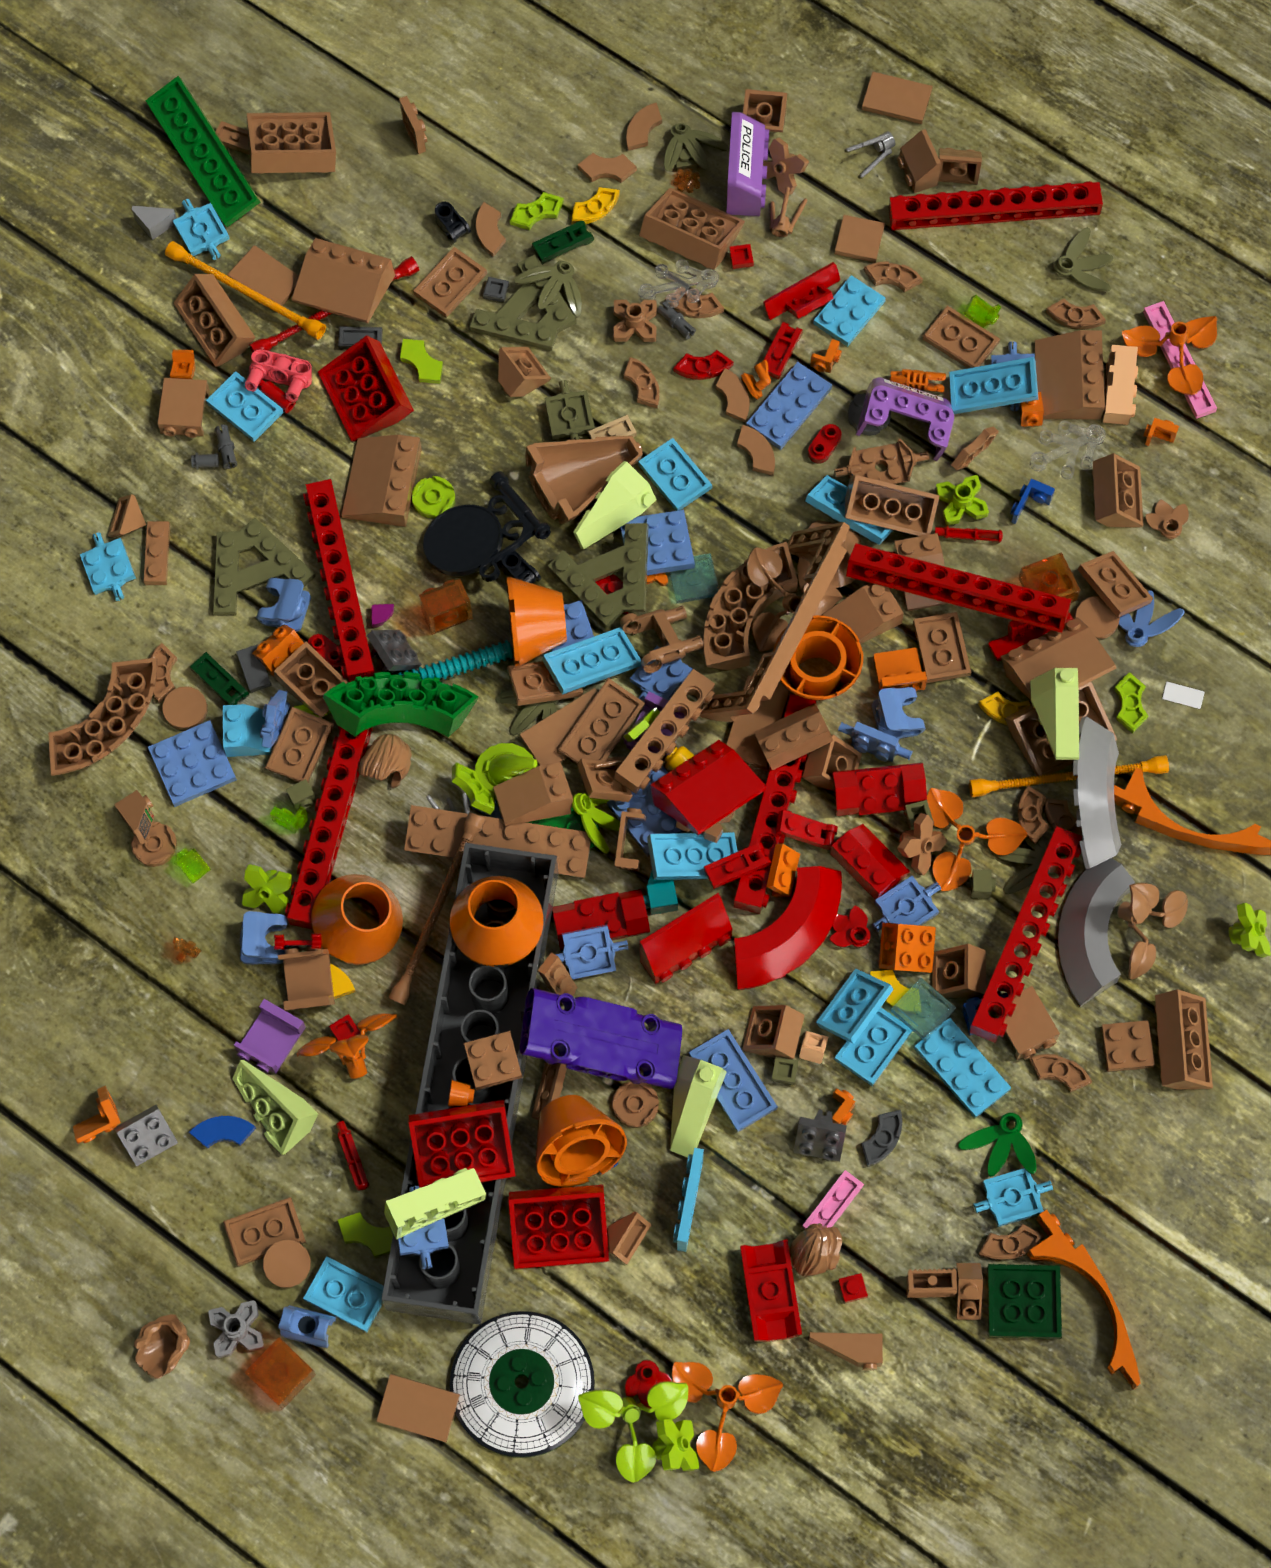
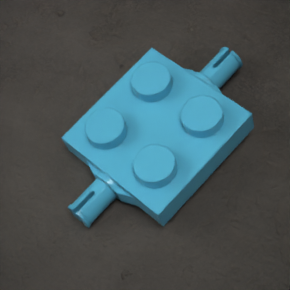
(201, 229)
(108, 566)
(1012, 1197)

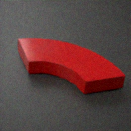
(703, 367)

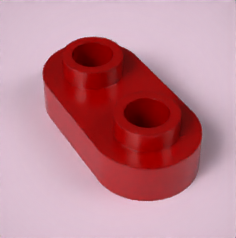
(825, 442)
(327, 650)

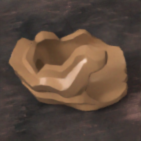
(386, 756)
(816, 1250)
(161, 1345)

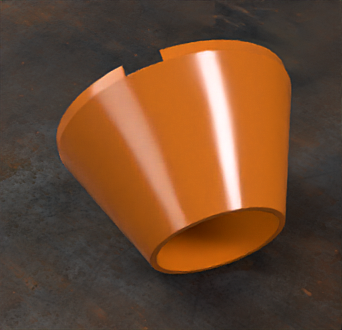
(535, 619)
(827, 640)
(343, 938)
(496, 944)
(576, 1142)

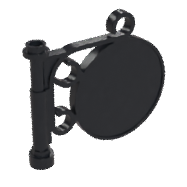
(471, 536)

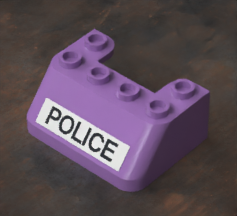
(746, 169)
(888, 395)

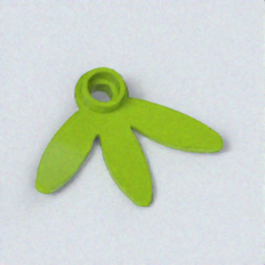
(589, 814)

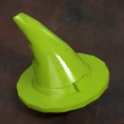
(503, 763)

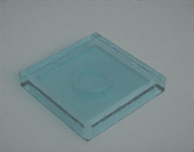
(695, 582)
(923, 1009)

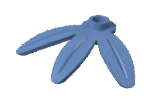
(1140, 630)

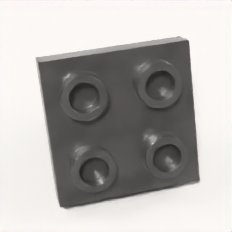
(393, 650)
(146, 1135)
(820, 1137)

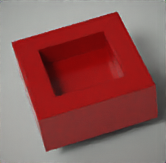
(741, 256)
(344, 1028)
(852, 1288)

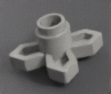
(226, 1322)

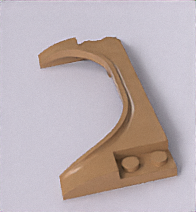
(824, 552)

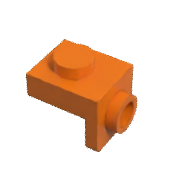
(826, 363)
(183, 364)
(1032, 412)
(1161, 429)
(844, 1113)

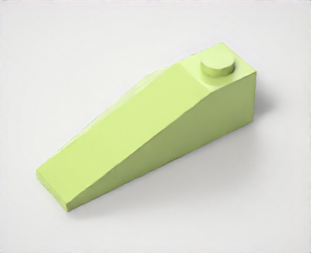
(620, 502)
(1057, 705)
(692, 1102)
(280, 1110)

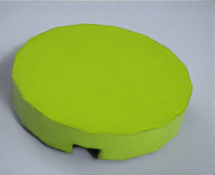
(433, 496)

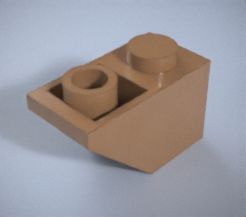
(969, 1291)

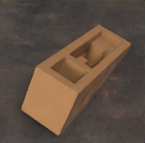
(856, 1348)

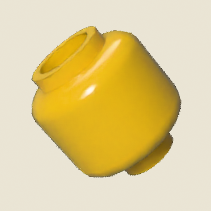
(677, 757)

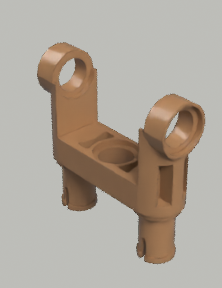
(673, 647)

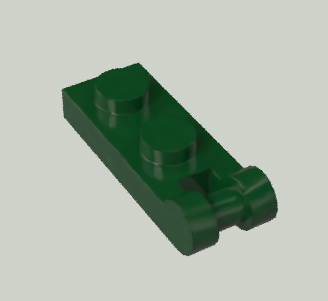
(562, 241)
(218, 679)

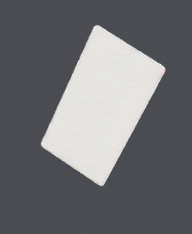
(1183, 695)

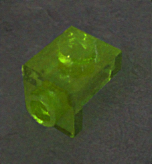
(981, 311)

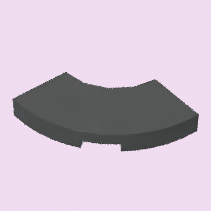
(884, 1139)

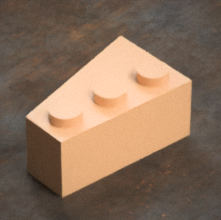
(1119, 385)

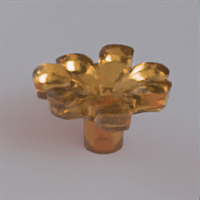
(687, 180)
(185, 949)

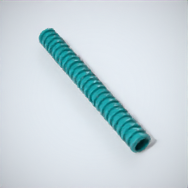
(466, 662)

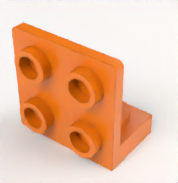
(900, 669)
(907, 947)
(104, 1121)

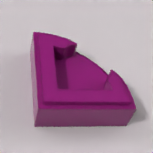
(381, 614)

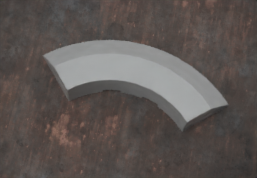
(1096, 793)
(1084, 930)

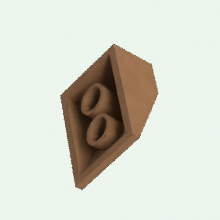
(926, 549)
(868, 611)
(308, 678)
(534, 795)

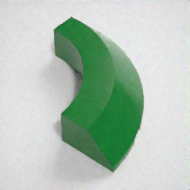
(399, 700)

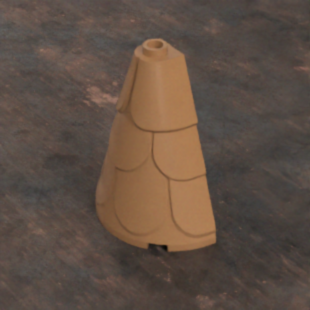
(574, 471)

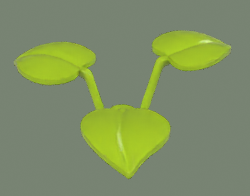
(602, 1406)

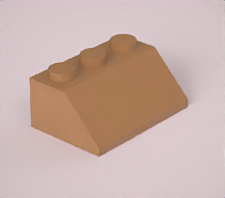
(1117, 492)
(793, 736)

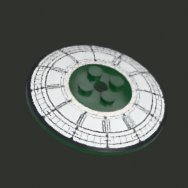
(530, 1418)

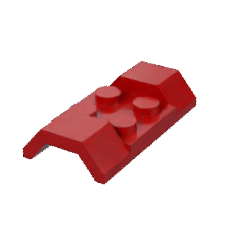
(879, 789)
(622, 912)
(771, 1291)

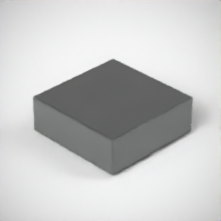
(496, 289)

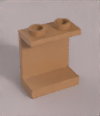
(182, 407)
(620, 862)
(307, 978)
(1029, 1025)

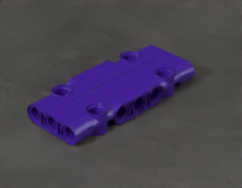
(601, 1038)

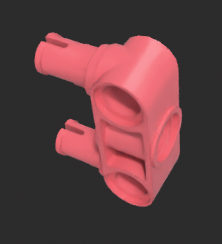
(281, 370)

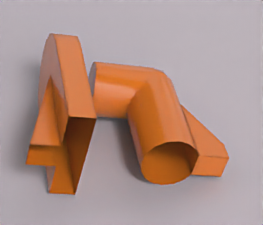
(754, 387)

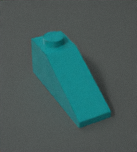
(660, 896)

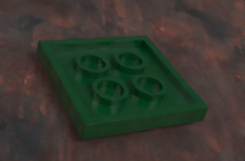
(1024, 1301)

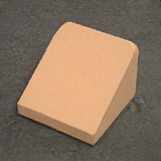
(813, 1047)

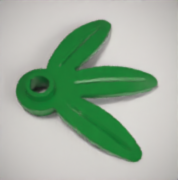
(1002, 1147)

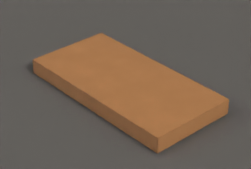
(602, 724)
(742, 733)
(549, 734)

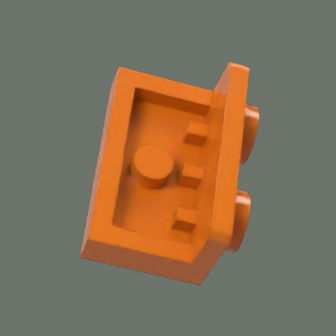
(278, 647)
(783, 871)

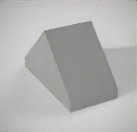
(154, 220)

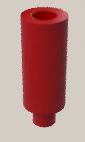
(276, 395)

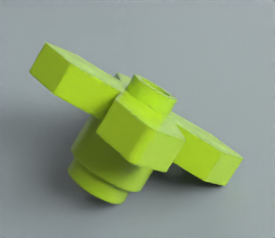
(961, 500)
(266, 888)
(1250, 930)
(674, 1445)

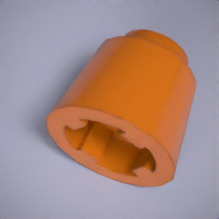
(460, 1094)

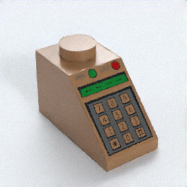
(136, 814)

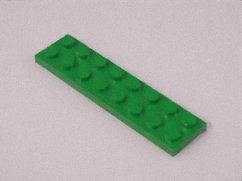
(203, 151)

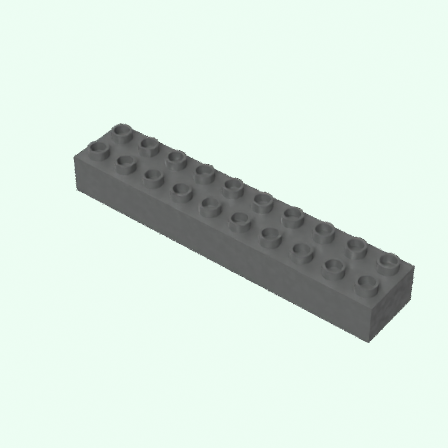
(469, 1006)

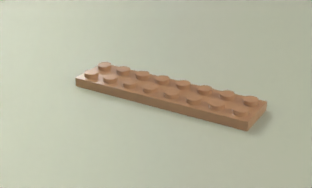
(441, 834)

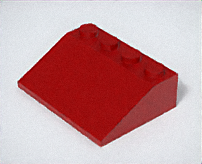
(365, 389)
(706, 787)
(685, 939)
(462, 1139)
(558, 1226)

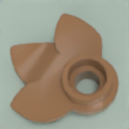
(1166, 517)

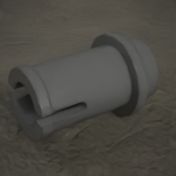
(204, 460)

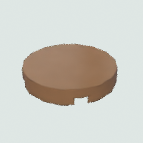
(1097, 617)
(185, 708)
(158, 848)
(635, 1104)
(286, 1263)

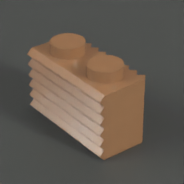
(931, 1283)

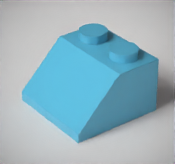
(242, 731)

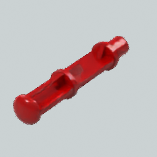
(973, 534)
(352, 1156)

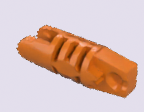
(919, 379)

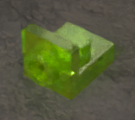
(286, 819)
(191, 864)

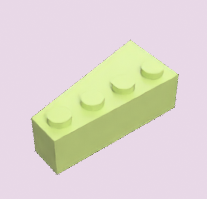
(433, 1202)

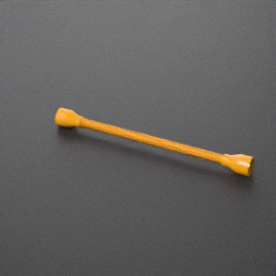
(311, 326)
(981, 787)

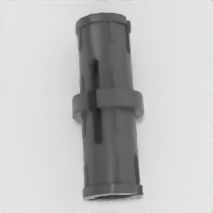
(676, 320)
(225, 446)

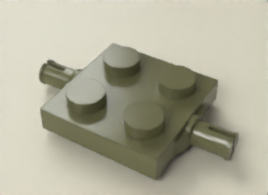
(569, 413)

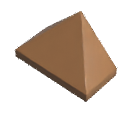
(126, 517)
(627, 1235)

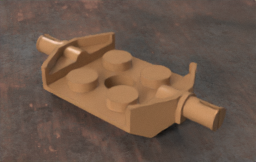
(896, 457)

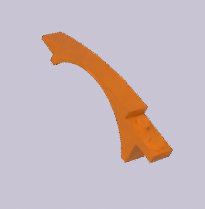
(1138, 801)
(1060, 1250)

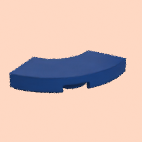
(222, 1129)

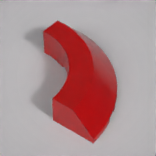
(794, 934)

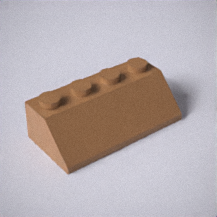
(213, 319)
(890, 506)
(1183, 1040)

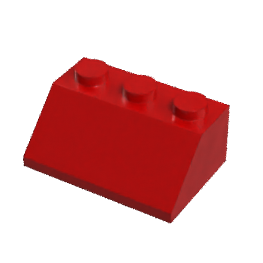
(868, 861)

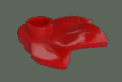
(848, 927)
(640, 1385)

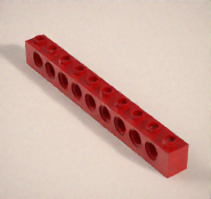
(1005, 211)
(323, 493)
(958, 587)
(746, 898)
(295, 913)
(983, 1024)

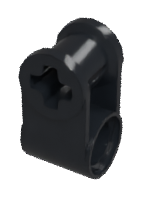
(453, 224)
(521, 570)

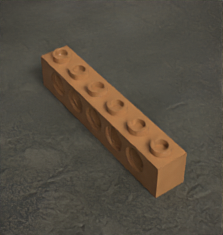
(695, 685)

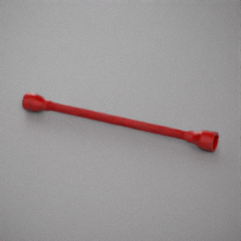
(405, 269)

